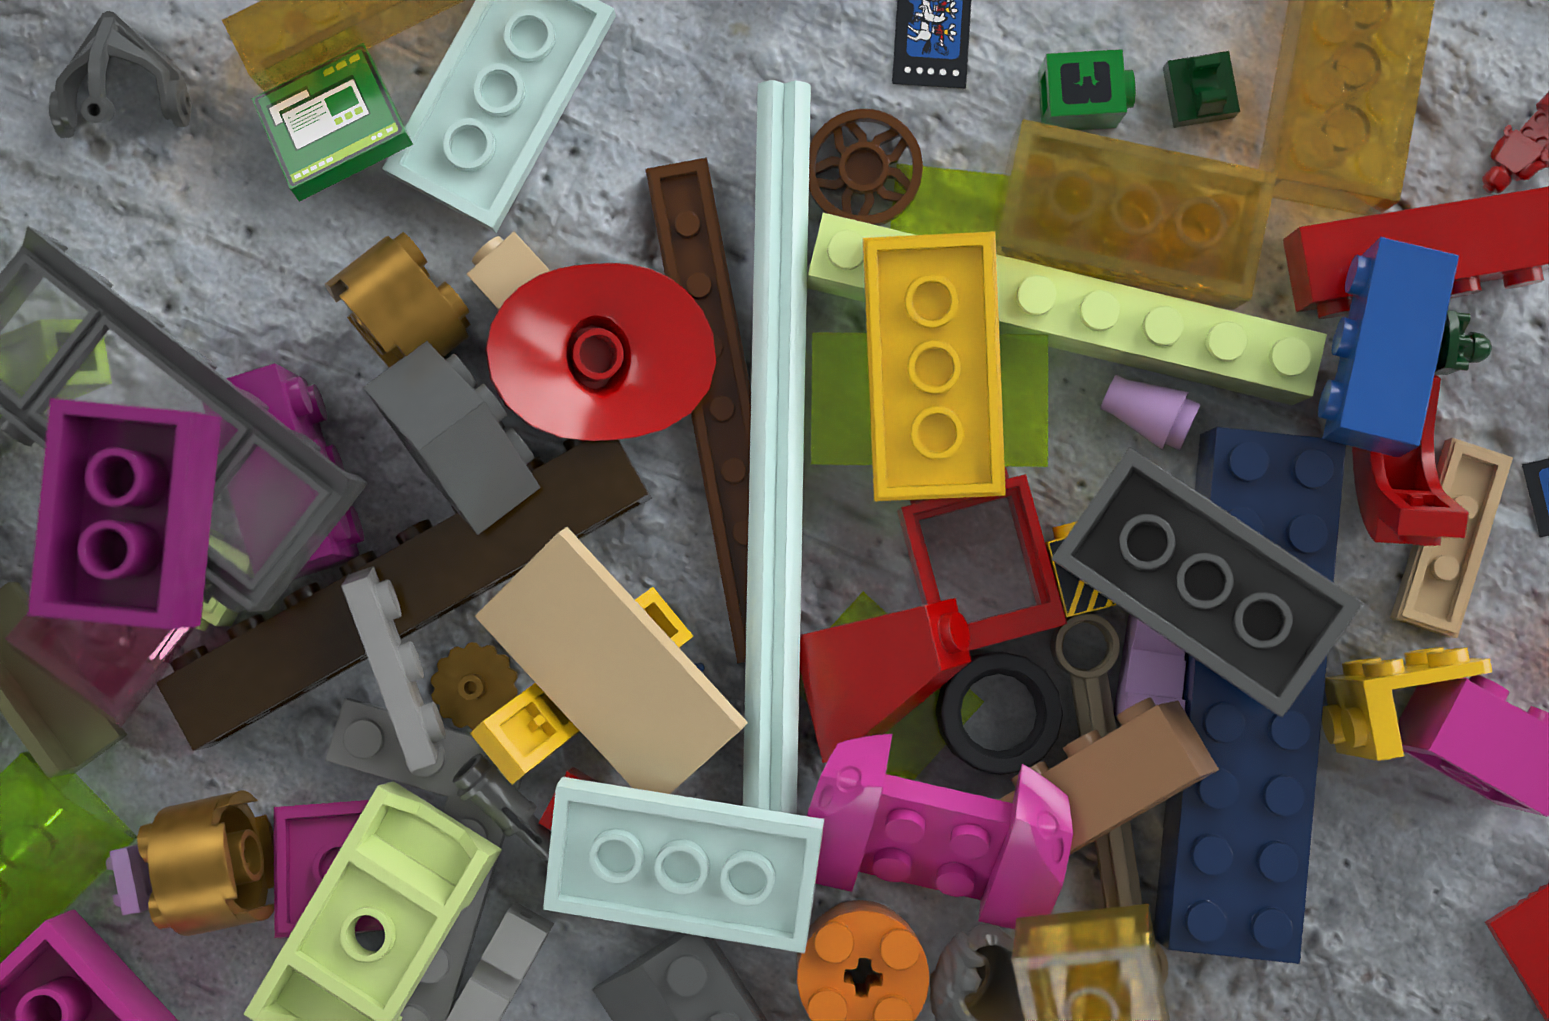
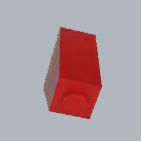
(879, 669)

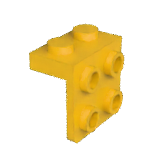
(1361, 701)

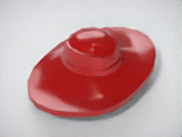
(600, 352)

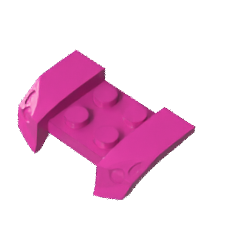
(940, 836)

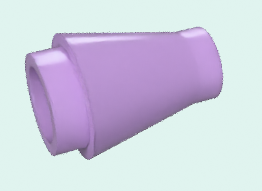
(1152, 410)

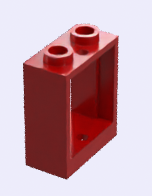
(1043, 615)

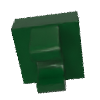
(1201, 89)

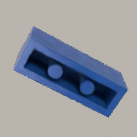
(1388, 347)

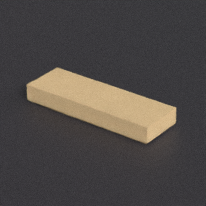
(1442, 577)

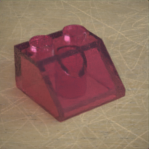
(99, 662)

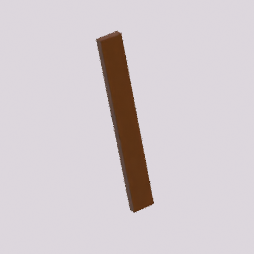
(722, 420)

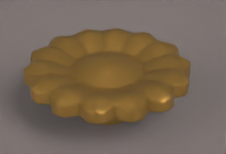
(473, 684)

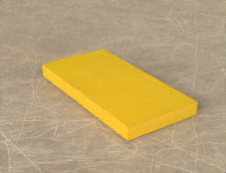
(934, 366)

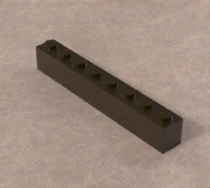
(431, 574)

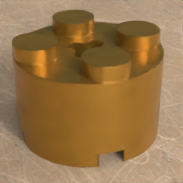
(398, 303)
(208, 864)

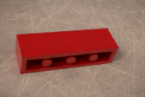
(1491, 234)

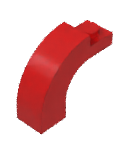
(1403, 495)

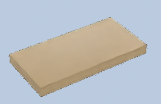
(610, 667)

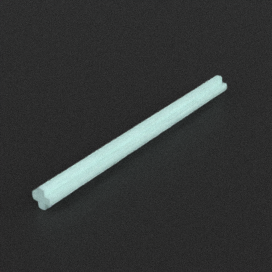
(776, 447)

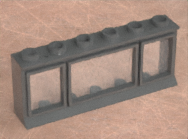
(84, 342)

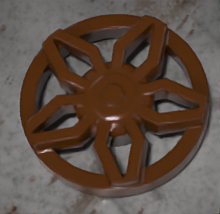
(865, 166)

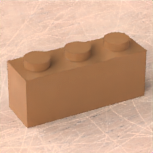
(1128, 769)

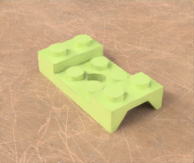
(407, 871)

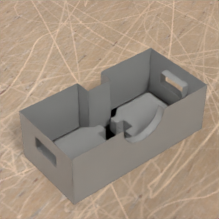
(502, 966)

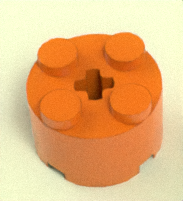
(838, 941)

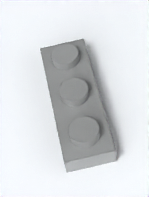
(394, 667)

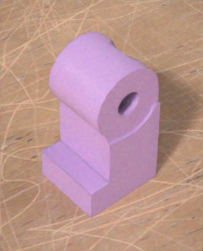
(1149, 668)

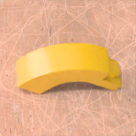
(533, 725)

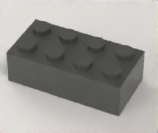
(1206, 582)

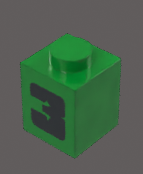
(1085, 89)

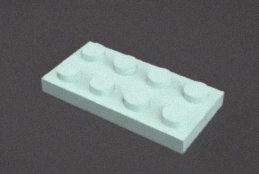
(498, 102)
(682, 864)

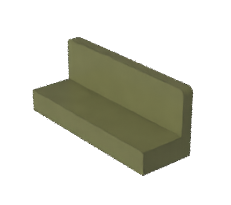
(46, 717)

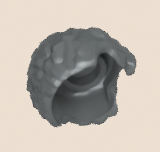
(976, 978)

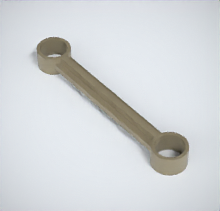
(1095, 712)

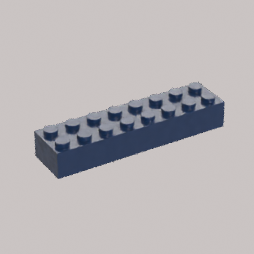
(1243, 835)

